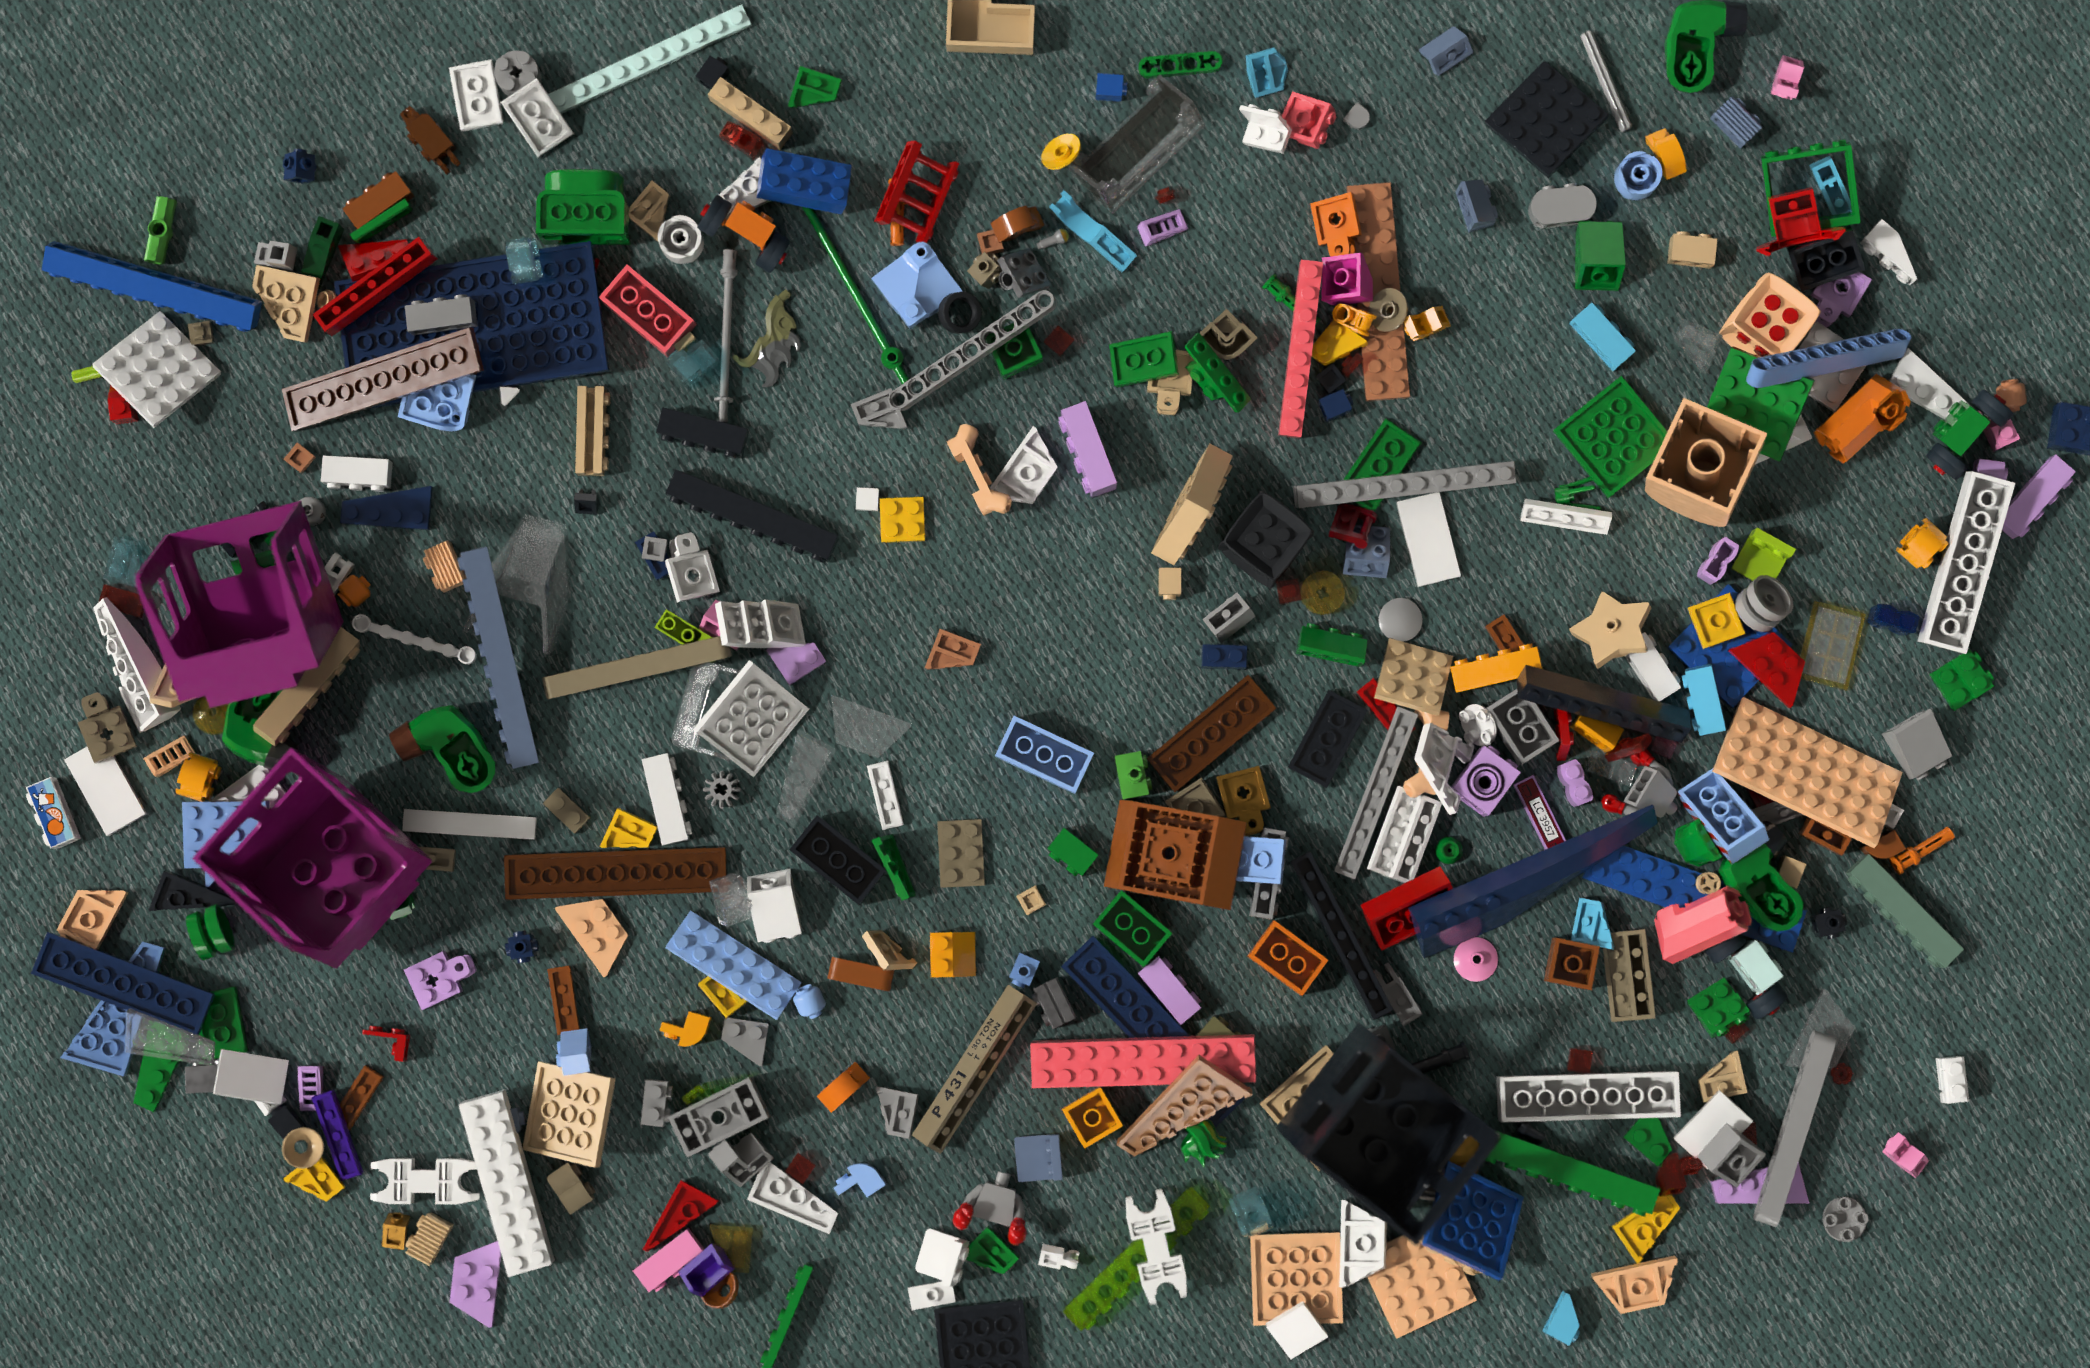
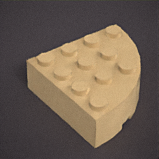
(1193, 505)

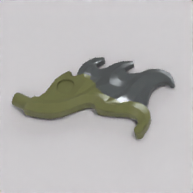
(776, 344)

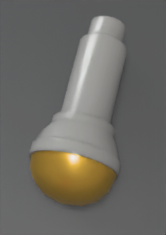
(1060, 237)

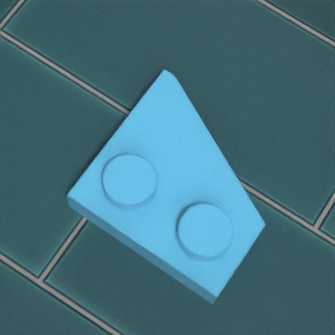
(1592, 924)

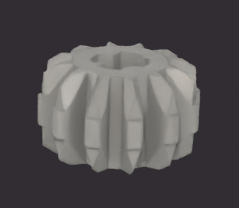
(724, 782)

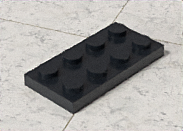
(1327, 738)

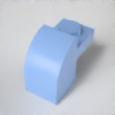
(864, 1175)

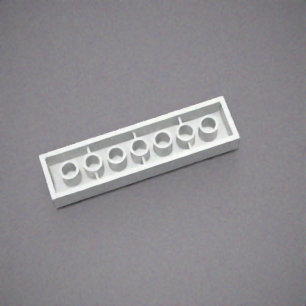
(1966, 562)
(1588, 1096)
(506, 1183)

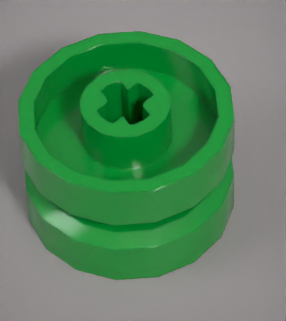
(210, 932)

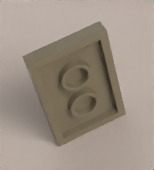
(961, 853)

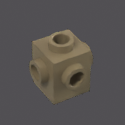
(985, 269)

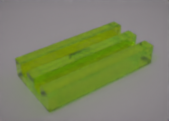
(695, 1093)

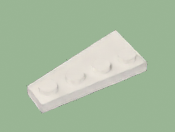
(785, 1196)

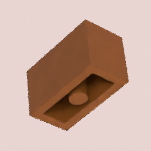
(1825, 836)

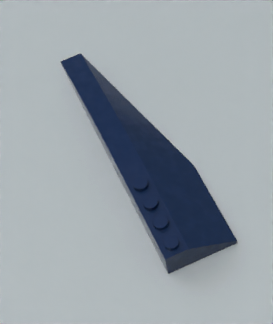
(1517, 887)

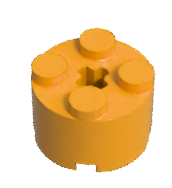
(1922, 544)
(197, 777)

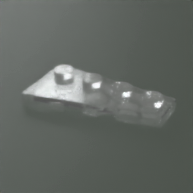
(805, 770)
(162, 1040)

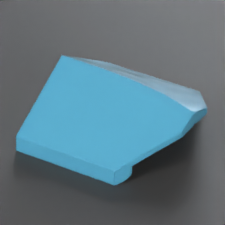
(1266, 71)

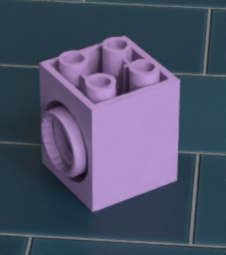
(1494, 770)

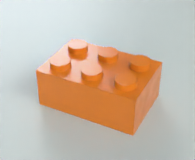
(1287, 958)

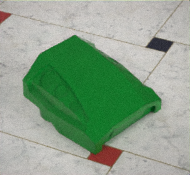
(1695, 844)

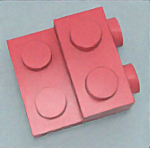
(1308, 119)

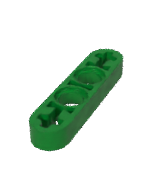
(1179, 60)

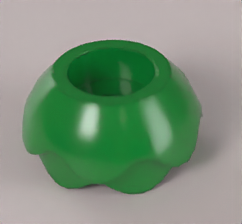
(1442, 853)

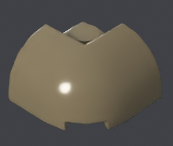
(1228, 336)

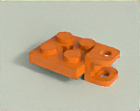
(1338, 236)

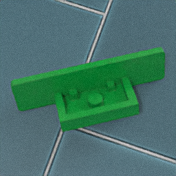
(1213, 374)

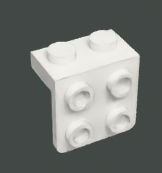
(942, 1257)

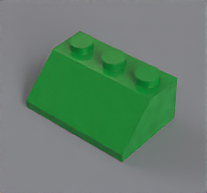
(1332, 645)

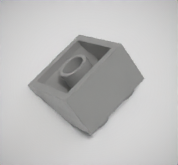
(1731, 1155)

